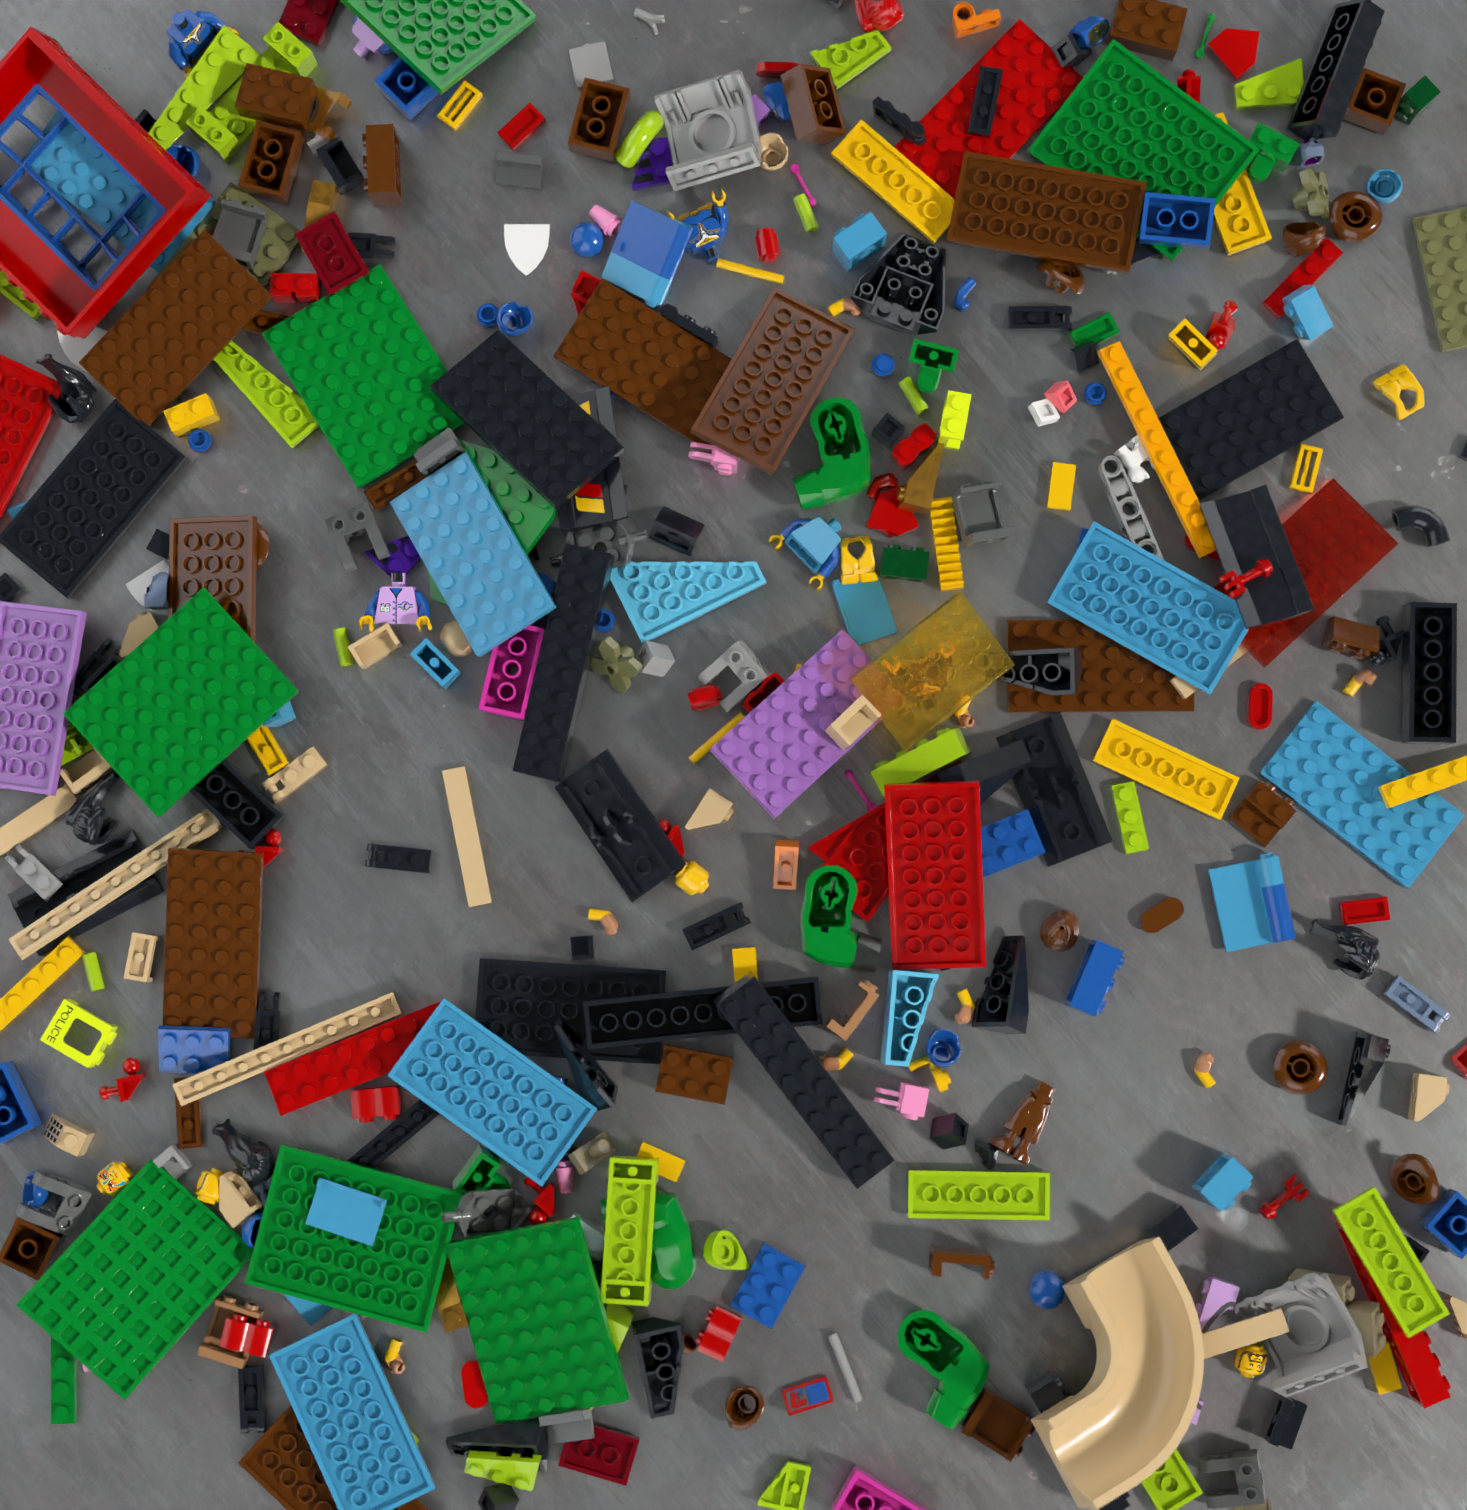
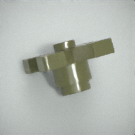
(1313, 195)
(617, 662)

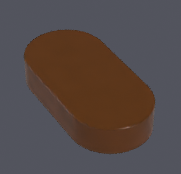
(1161, 915)

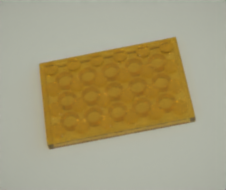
(932, 671)

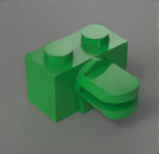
(1274, 151)
(932, 360)
(480, 1173)

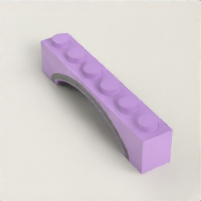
(1216, 1299)

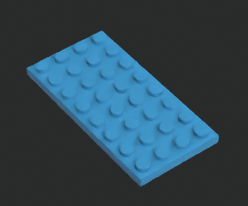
(99, 188)
(472, 554)
(1150, 607)
(1337, 780)
(492, 1091)
(352, 1418)

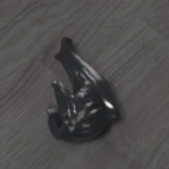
(75, 390)
(87, 816)
(1358, 945)
(252, 1161)

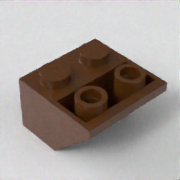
(1351, 637)

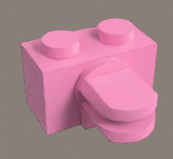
(720, 459)
(910, 1099)

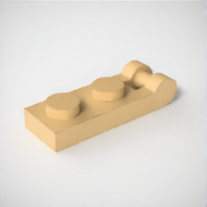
(295, 774)

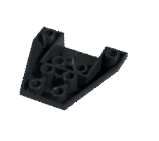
(905, 287)

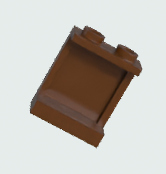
(960, 1256)
(998, 1425)

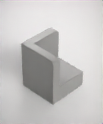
(655, 658)
(174, 1161)

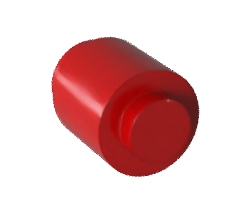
(767, 245)
(704, 697)

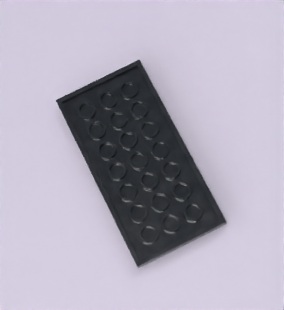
(527, 419)
(1249, 419)
(91, 499)
(526, 998)

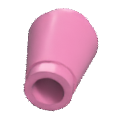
(607, 221)
(565, 1175)

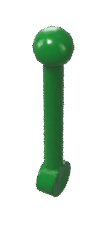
(1199, 52)

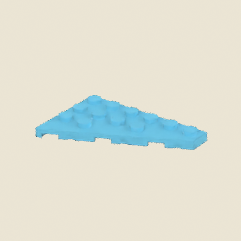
(674, 593)

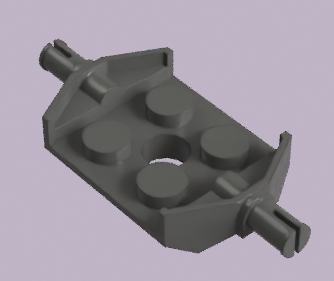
(615, 535)
(507, 1212)

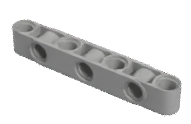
(1120, 493)

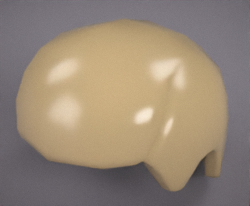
(774, 152)
(454, 640)

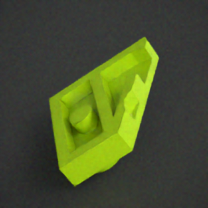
(788, 1488)

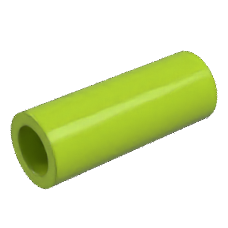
(805, 213)
(913, 395)
(342, 643)
(93, 971)

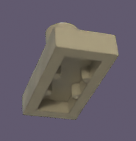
(592, 1153)

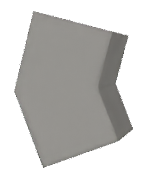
(316, 143)

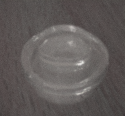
(1236, 1218)

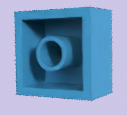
(858, 241)
(1223, 1182)

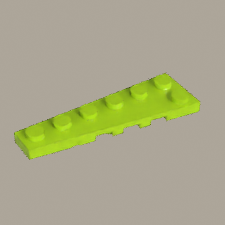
(208, 80)
(268, 394)

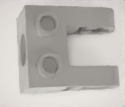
(744, 665)

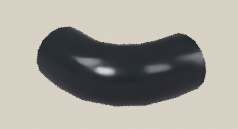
(1423, 519)

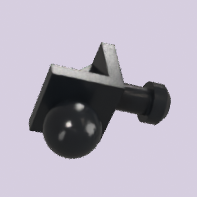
(1389, 645)

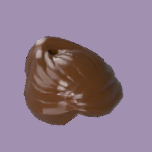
(1302, 237)
(1060, 931)
(745, 1401)

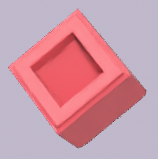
(1061, 396)

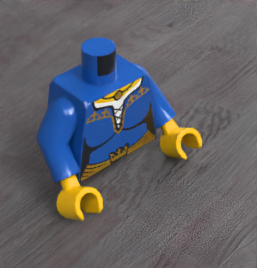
(191, 36)
(709, 226)

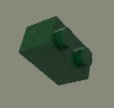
(1416, 100)
(904, 564)

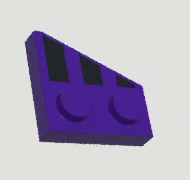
(652, 165)
(401, 559)

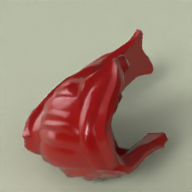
(878, 14)

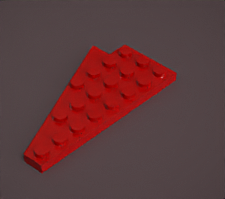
(863, 853)

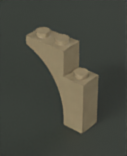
(1365, 1314)

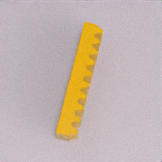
(946, 544)

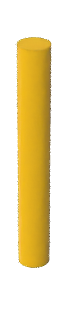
(750, 271)
(705, 748)

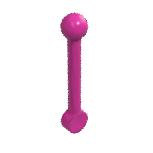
(795, 170)
(849, 775)

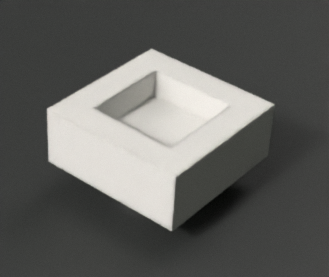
(1043, 412)

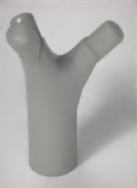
(649, 18)

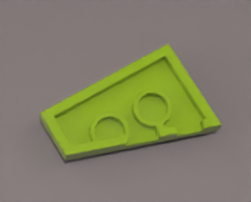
(851, 57)
(1271, 89)
(506, 1470)

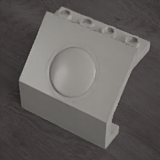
(710, 129)
(1321, 1336)

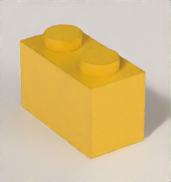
(1192, 344)
(191, 415)

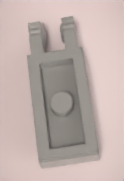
(35, 873)

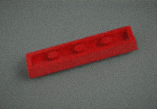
(1305, 274)

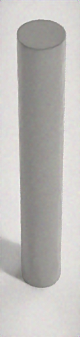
(845, 1367)

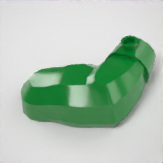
(842, 454)
(672, 1246)
(947, 1357)

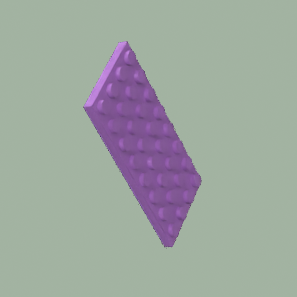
(36, 687)
(784, 739)

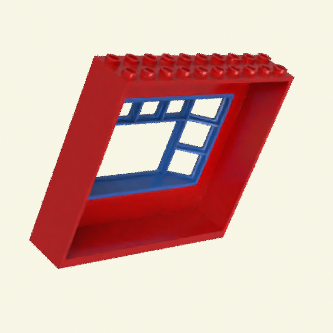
(27, 249)

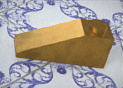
(321, 202)
(918, 490)
(449, 1302)

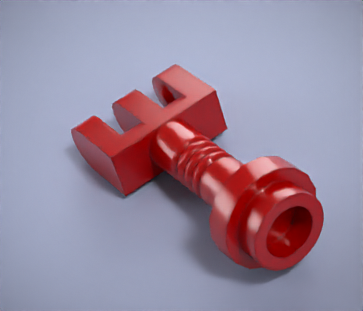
(1263, 568)
(1268, 1210)

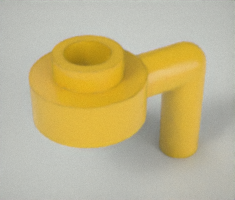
(940, 1077)

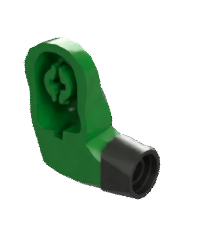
(828, 921)

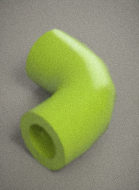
(639, 138)

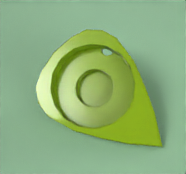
(724, 1252)

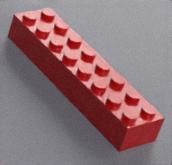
(344, 1063)
(1412, 1355)

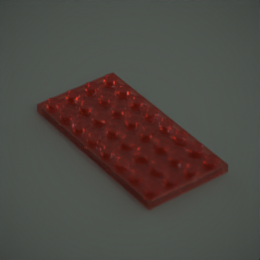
(1333, 549)

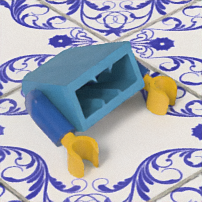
(813, 543)

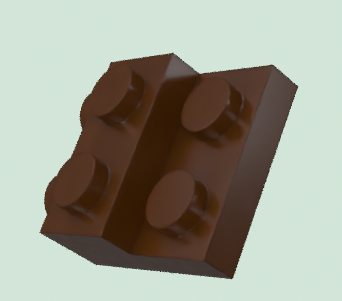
(1263, 813)

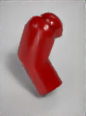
(880, 482)

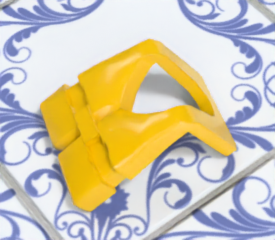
(1393, 383)
(857, 569)

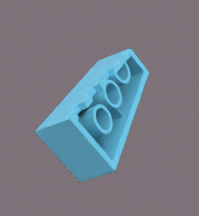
(904, 1014)

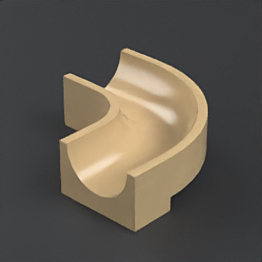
(1142, 1378)

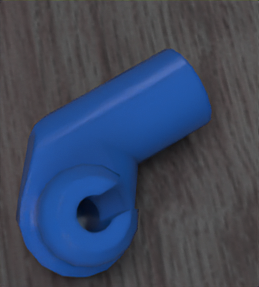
(962, 291)

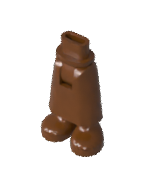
(1026, 1122)

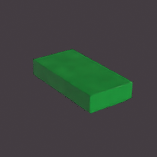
(1095, 330)

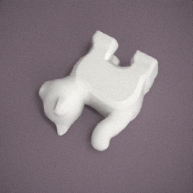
(1133, 458)

